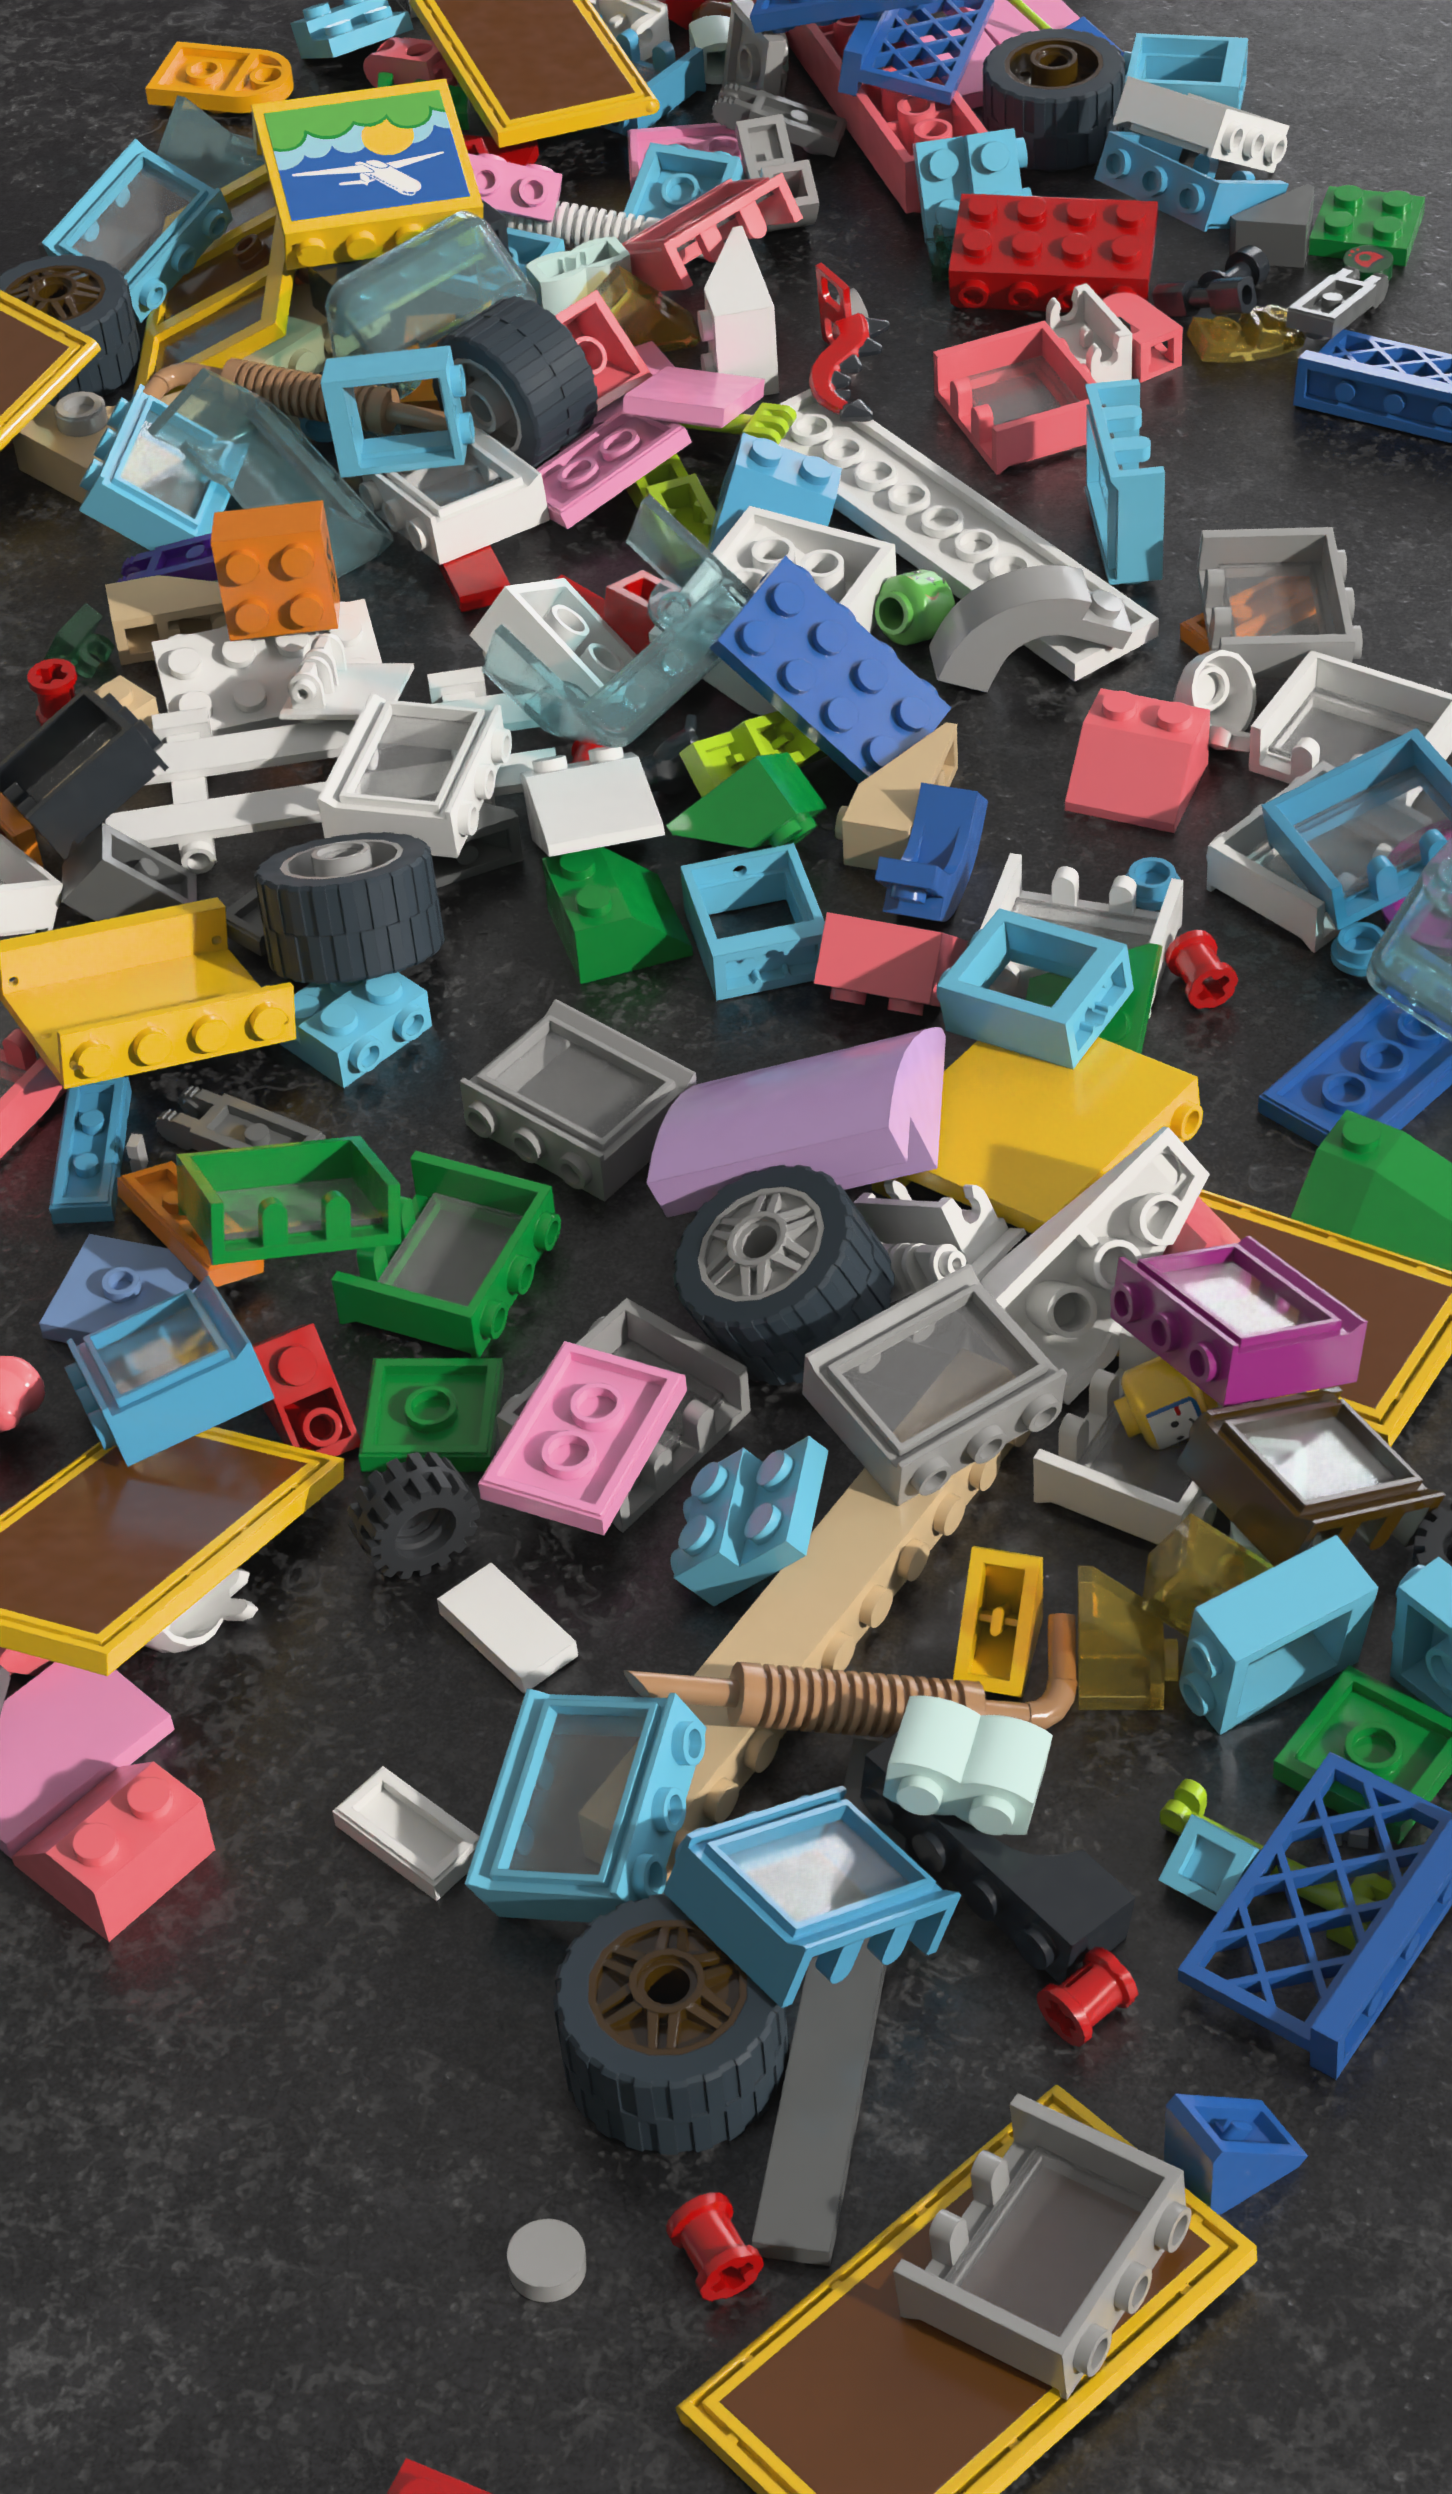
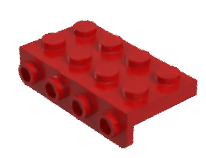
(1039, 248)

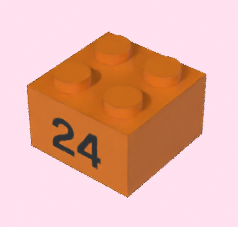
(275, 570)

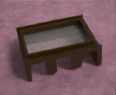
(1303, 1470)

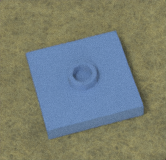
(110, 1283)

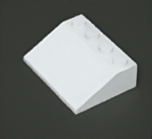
(840, 562)

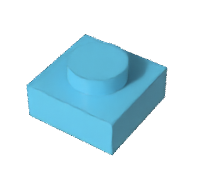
(1207, 1863)

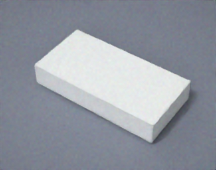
(507, 1627)
(408, 1832)

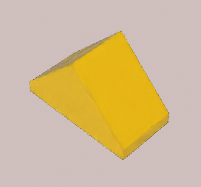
(1000, 1620)

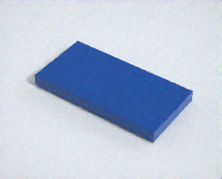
(1373, 1065)

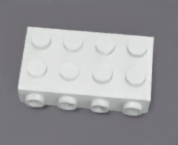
(249, 678)

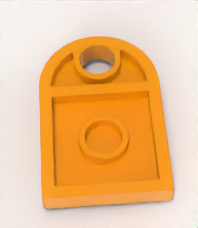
(220, 78)

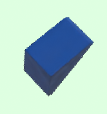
(1227, 2147)

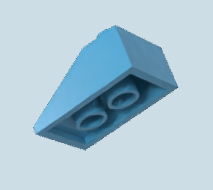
(774, 481)

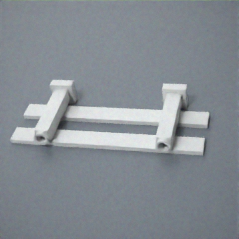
(195, 754)

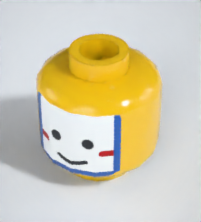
(1160, 1403)

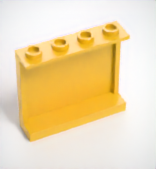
(1049, 1131)

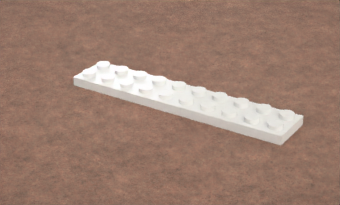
(944, 523)

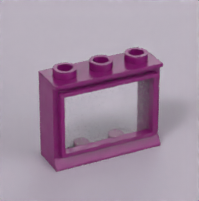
(1238, 1322)

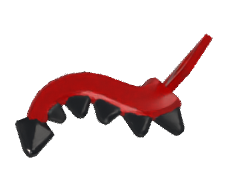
(847, 341)

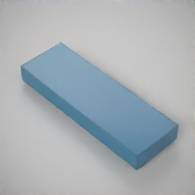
(90, 1152)

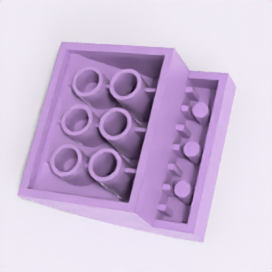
(845, 1112)

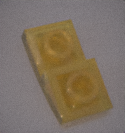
(1253, 338)

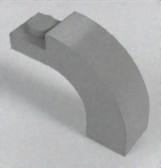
(767, 153)
(1018, 609)

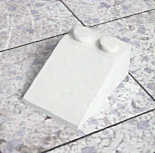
(739, 316)
(558, 631)
(589, 802)

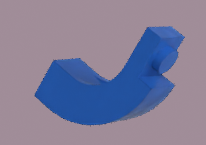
(937, 856)

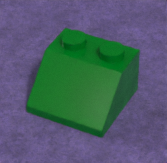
(755, 806)
(611, 914)

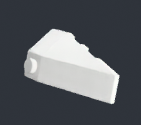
(1065, 1271)

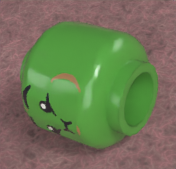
(913, 606)

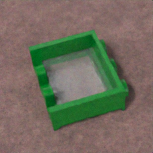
(289, 1199)
(460, 1259)

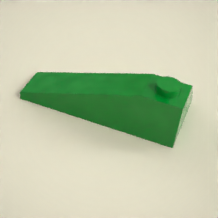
(1380, 1190)

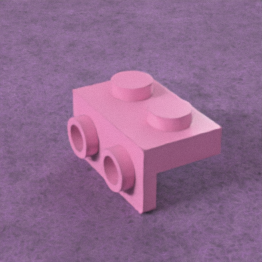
(515, 188)

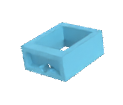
(1191, 64)
(400, 452)
(762, 957)
(1052, 1034)
(1276, 1635)

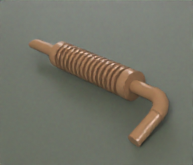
(301, 394)
(860, 1701)

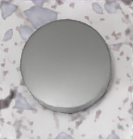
(80, 414)
(546, 2260)

